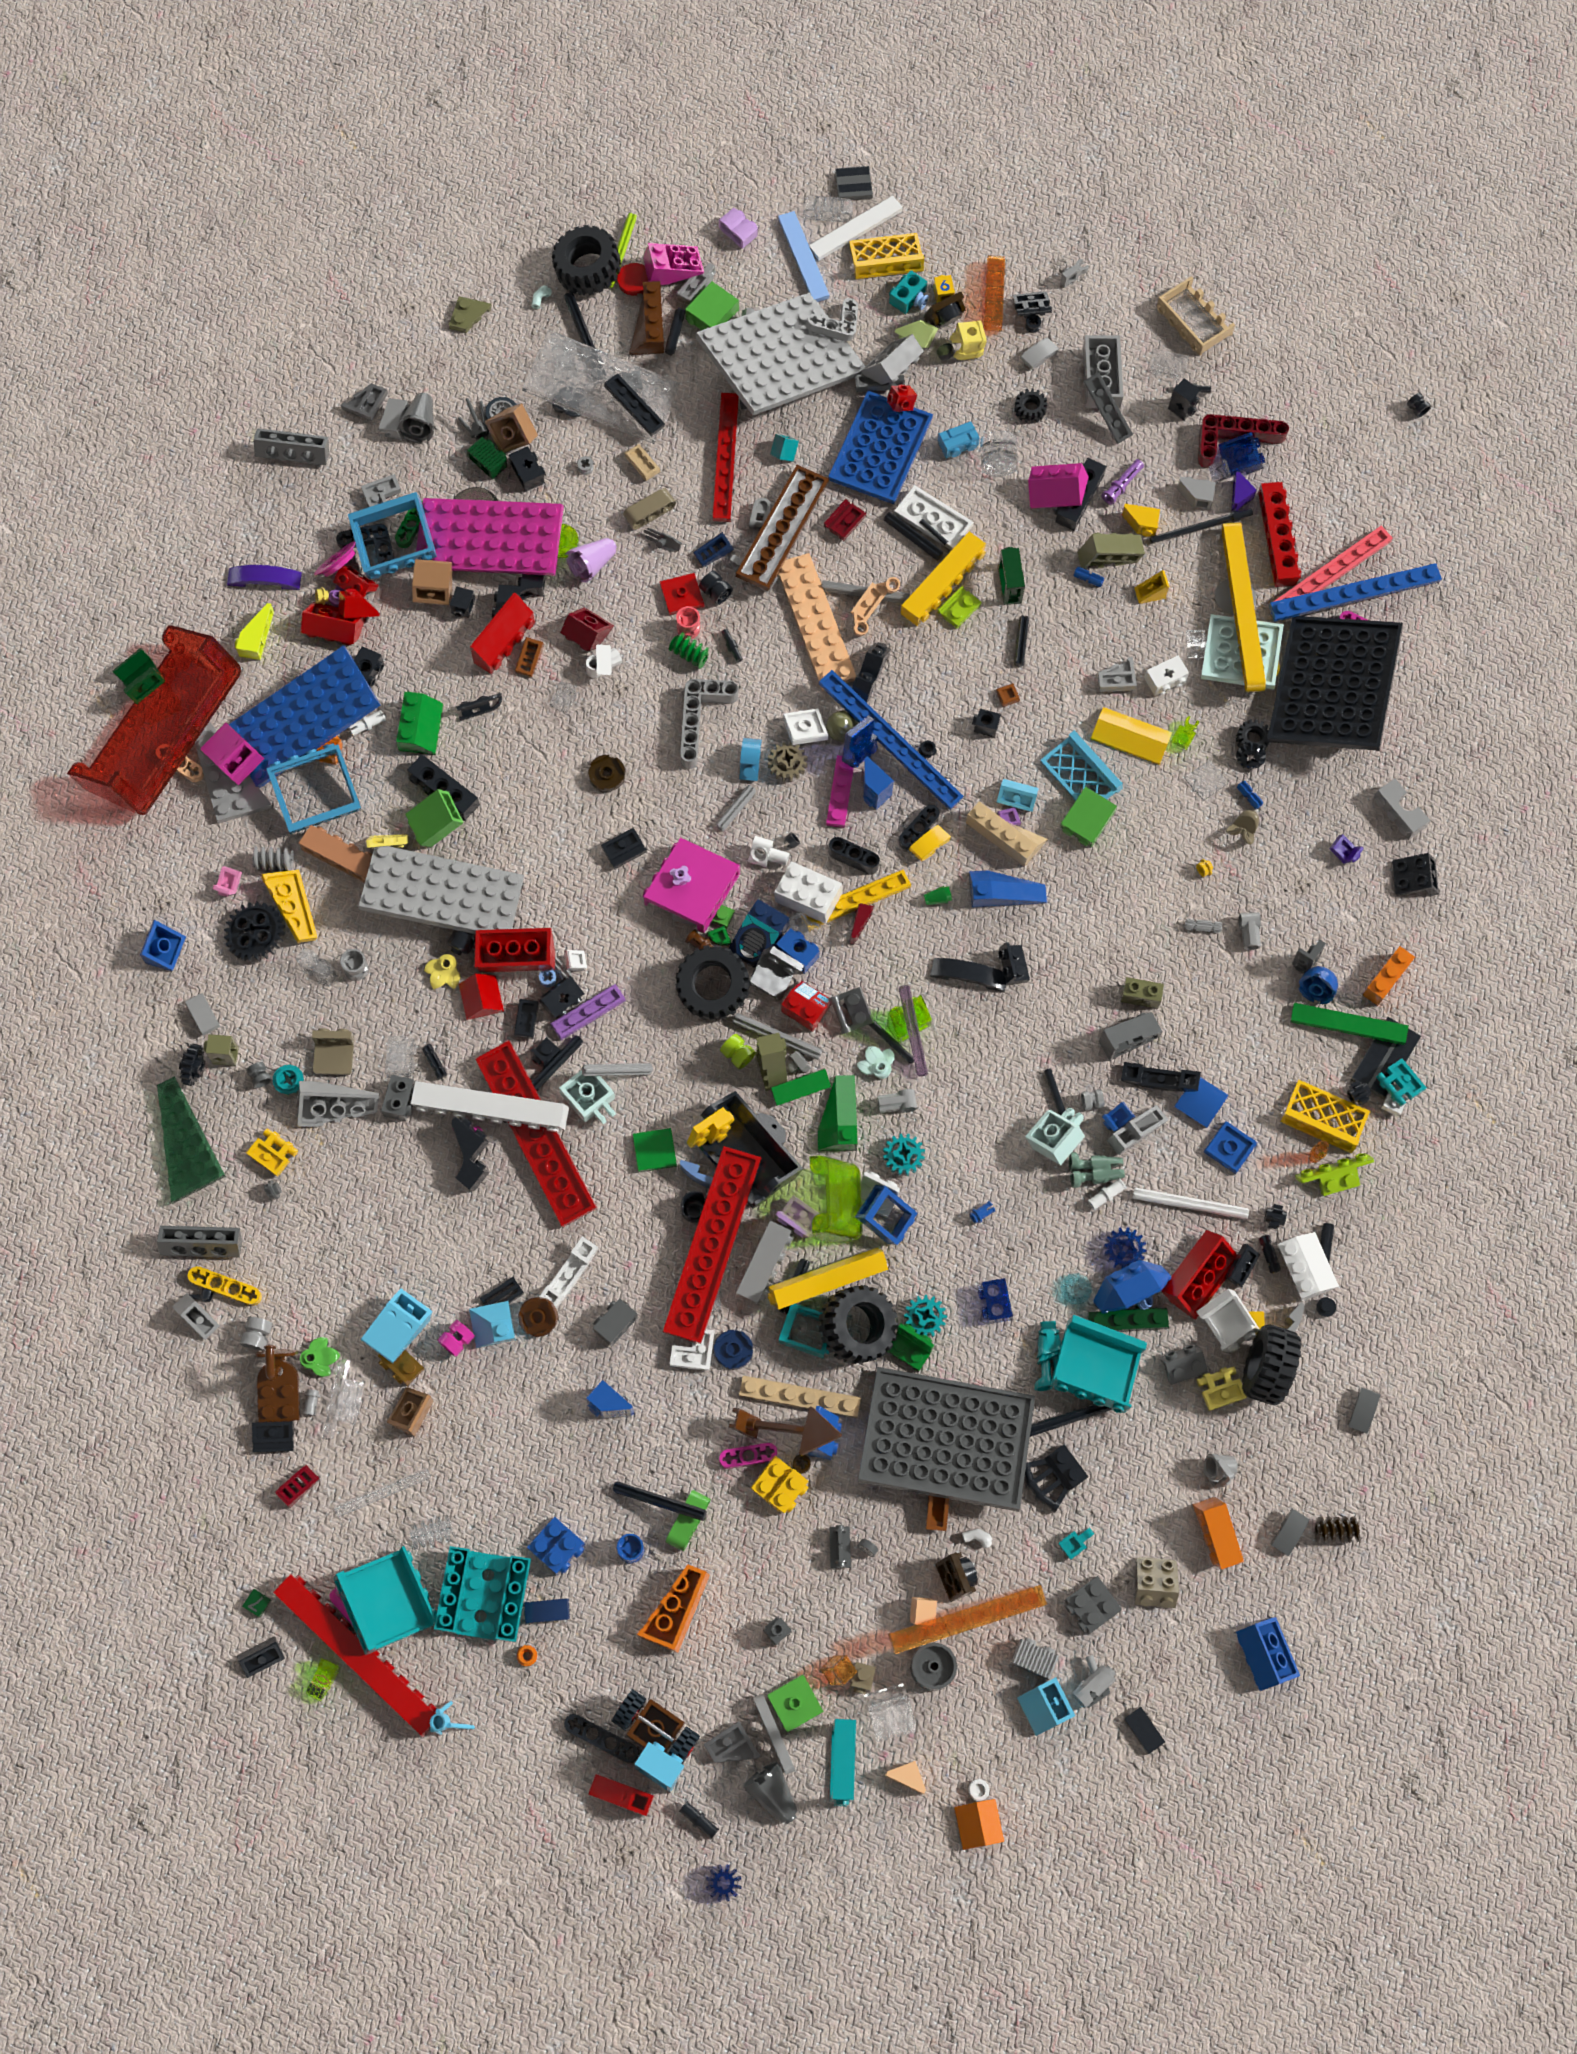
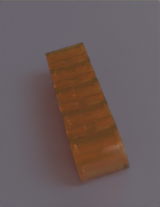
(994, 293)

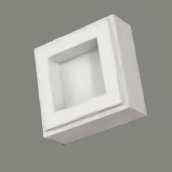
(575, 960)

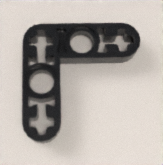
(377, 540)

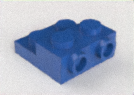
(556, 1546)

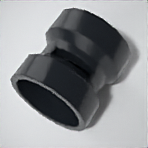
(1419, 405)

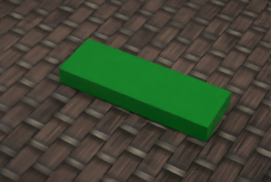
(800, 1087)

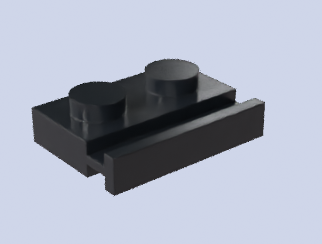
(624, 848)
(273, 1436)

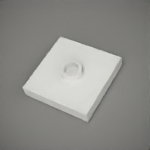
(805, 726)

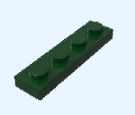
(1132, 1319)

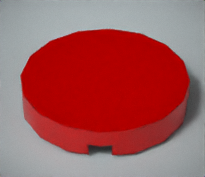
(632, 278)

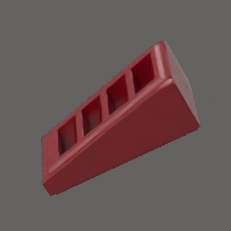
(862, 916)
(293, 1480)

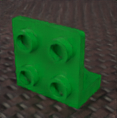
(911, 1347)

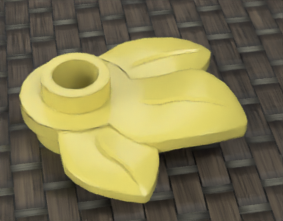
(442, 974)

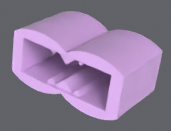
(738, 227)

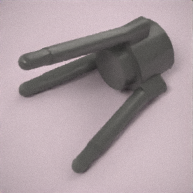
(478, 428)

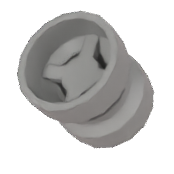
(1092, 1099)

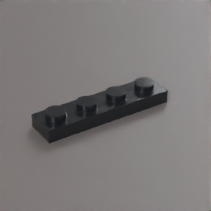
(634, 404)

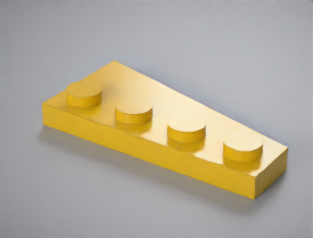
(290, 898)

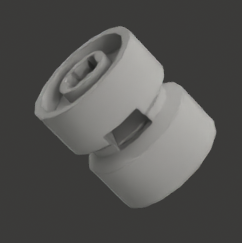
(354, 964)
(256, 1333)

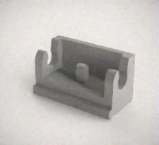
(390, 420)

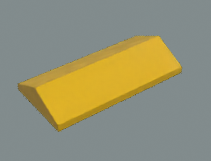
(1131, 735)

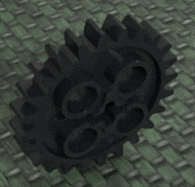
(254, 931)

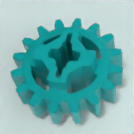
(911, 1153)
(932, 1319)

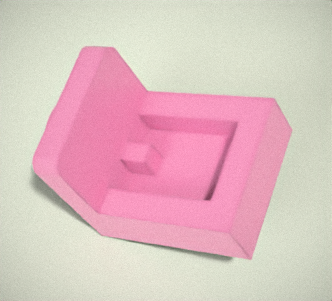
(227, 881)

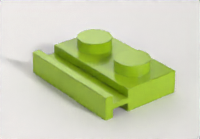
(959, 607)

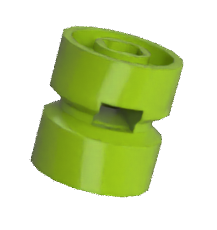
(740, 1053)

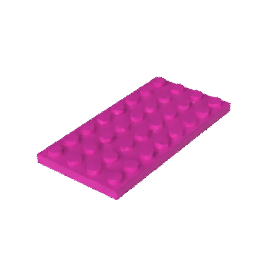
(494, 535)

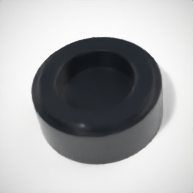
(945, 351)

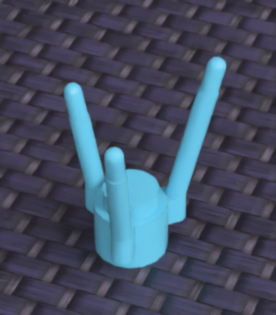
(441, 1722)

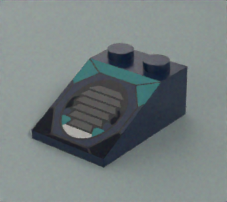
(759, 931)

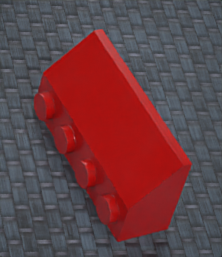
(502, 634)
(514, 950)
(1200, 1274)

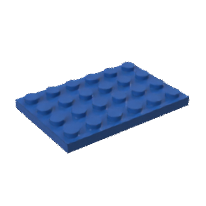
(880, 448)

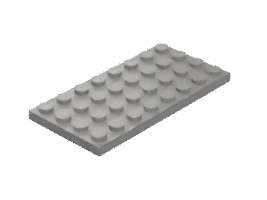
(440, 891)

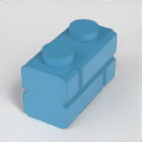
(958, 440)

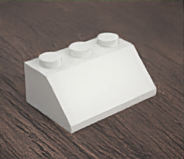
(1308, 1266)

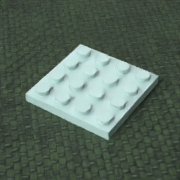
(1222, 651)

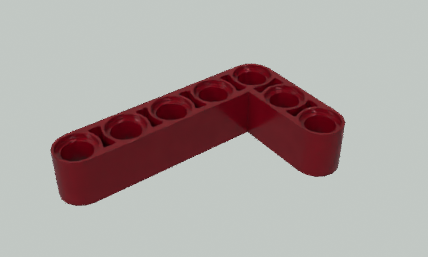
(1235, 430)

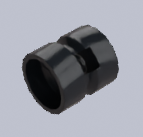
(715, 587)

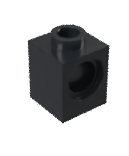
(462, 602)
(986, 729)

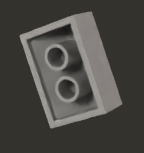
(893, 360)

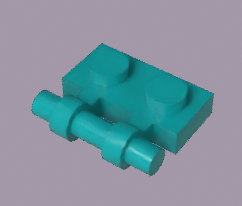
(1406, 1080)

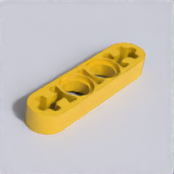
(223, 1289)

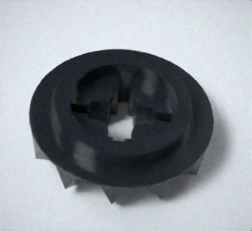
(1248, 749)

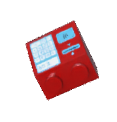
(805, 1005)

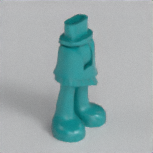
(1048, 1350)

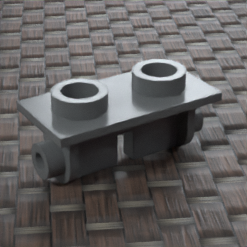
(840, 1547)

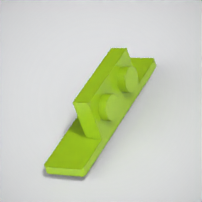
(1336, 1176)

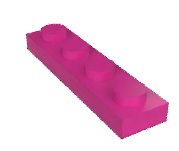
(840, 794)

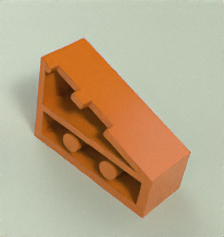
(1218, 1532)

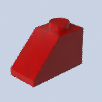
(355, 605)

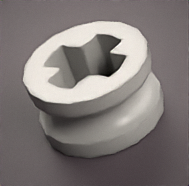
(583, 460)

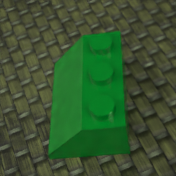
(419, 723)

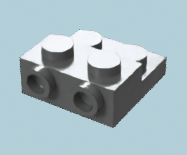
(1092, 1605)

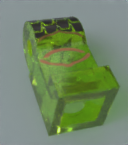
(322, 1679)

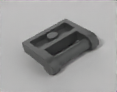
(856, 1007)

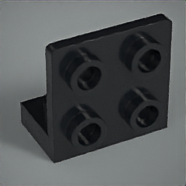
(1415, 874)

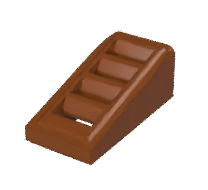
(535, 643)

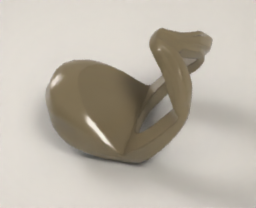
(1245, 825)

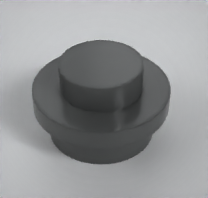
(273, 1189)

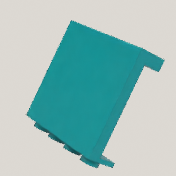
(1097, 1364)
(385, 1600)

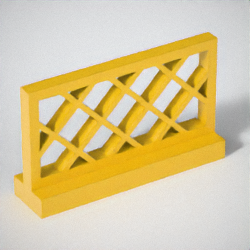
(887, 265)
(1323, 1130)

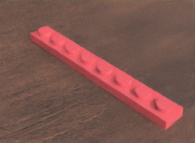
(1341, 564)

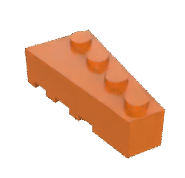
(675, 1612)

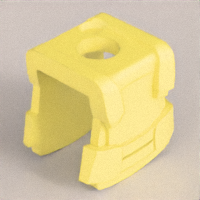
(972, 340)

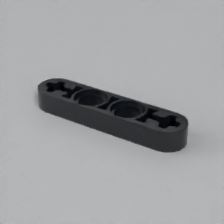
(599, 1742)

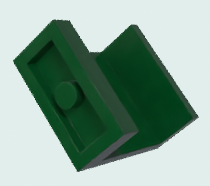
(139, 675)

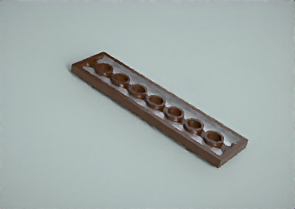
(782, 528)

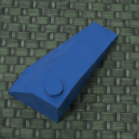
(998, 889)

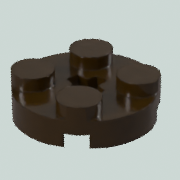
(604, 783)

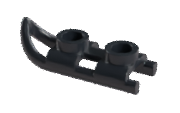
(483, 704)

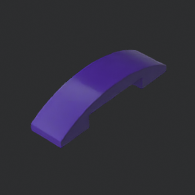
(264, 575)

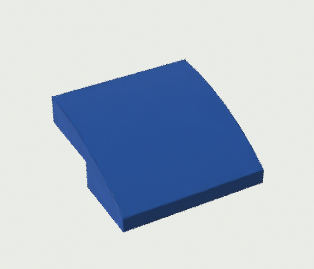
(1202, 1104)

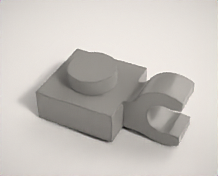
(1071, 274)

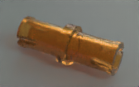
(1318, 1151)

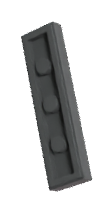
(1107, 407)

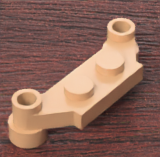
(870, 601)

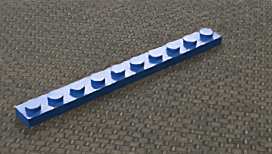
(1354, 592)
(892, 740)

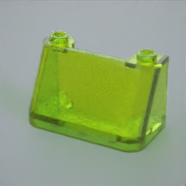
(842, 1200)

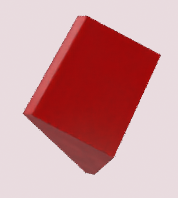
(480, 996)

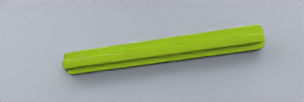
(625, 237)

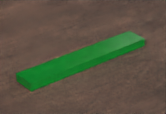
(1349, 1023)

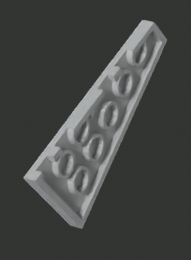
(227, 797)

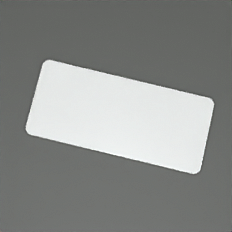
(603, 658)

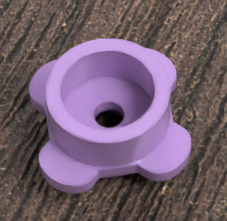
(685, 878)

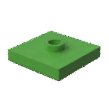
(795, 1703)

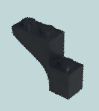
(527, 587)
(870, 670)
(471, 1144)

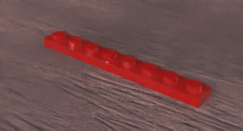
(725, 457)

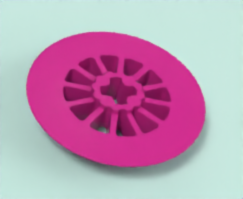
(337, 560)

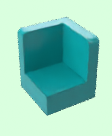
(784, 447)

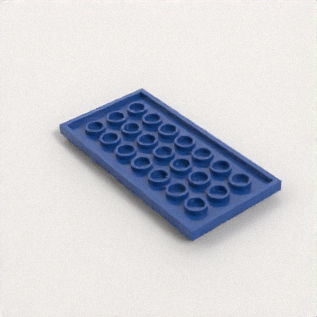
(306, 712)

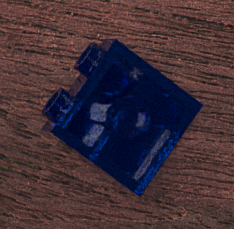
(1242, 454)
(859, 743)

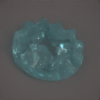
(1068, 1293)

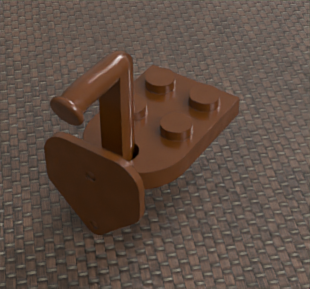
(276, 1392)

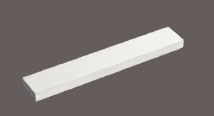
(855, 228)

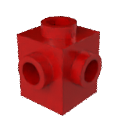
(902, 398)

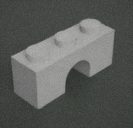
(1409, 822)

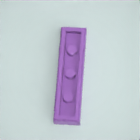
(588, 1012)

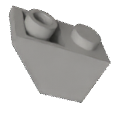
(1197, 492)

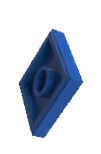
(1230, 1147)

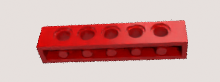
(1282, 575)

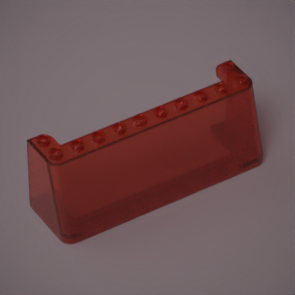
(163, 725)

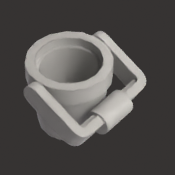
(1219, 1467)

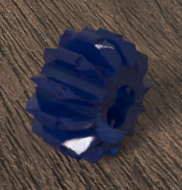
(720, 1889)

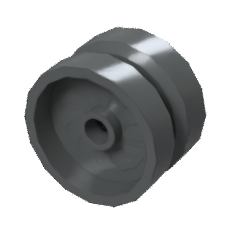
(924, 1675)

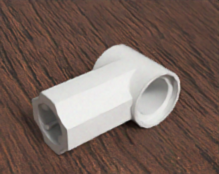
(591, 660)

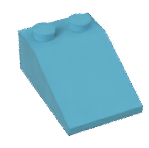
(659, 1766)

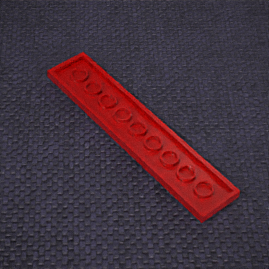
(541, 1147)
(712, 1245)

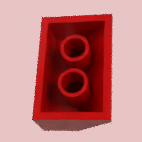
(328, 623)

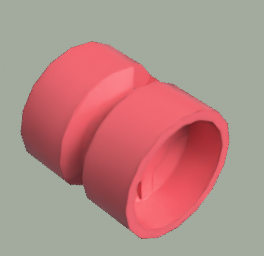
(688, 622)

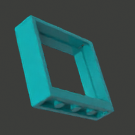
(842, 1762)

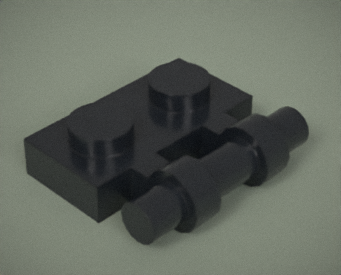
(1031, 304)

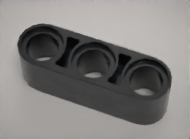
(858, 863)

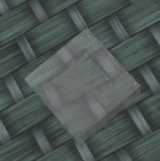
(1219, 471)

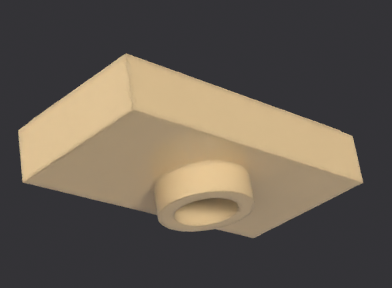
(642, 462)

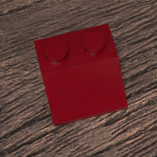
(585, 629)

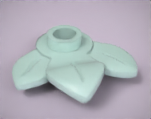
(876, 1059)

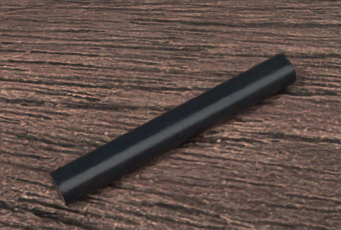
(1054, 1090)

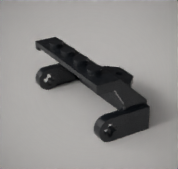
(758, 1136)

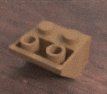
(432, 582)

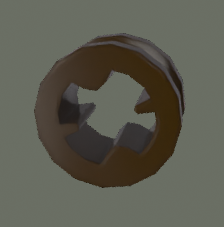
(806, 1459)

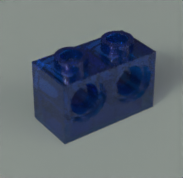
(1001, 1301)

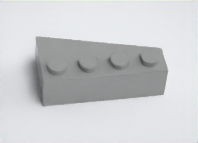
(765, 1262)

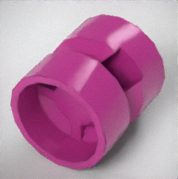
(450, 1343)

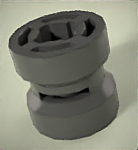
(259, 1074)

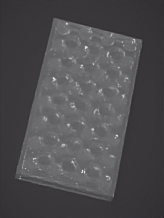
(575, 379)

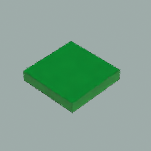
(654, 1150)

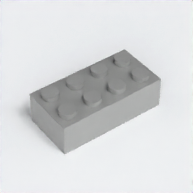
(1103, 355)

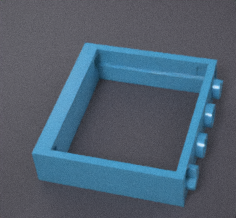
(382, 511)
(295, 761)

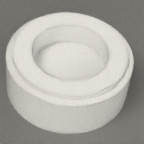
(978, 1790)

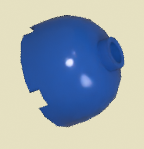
(1318, 984)

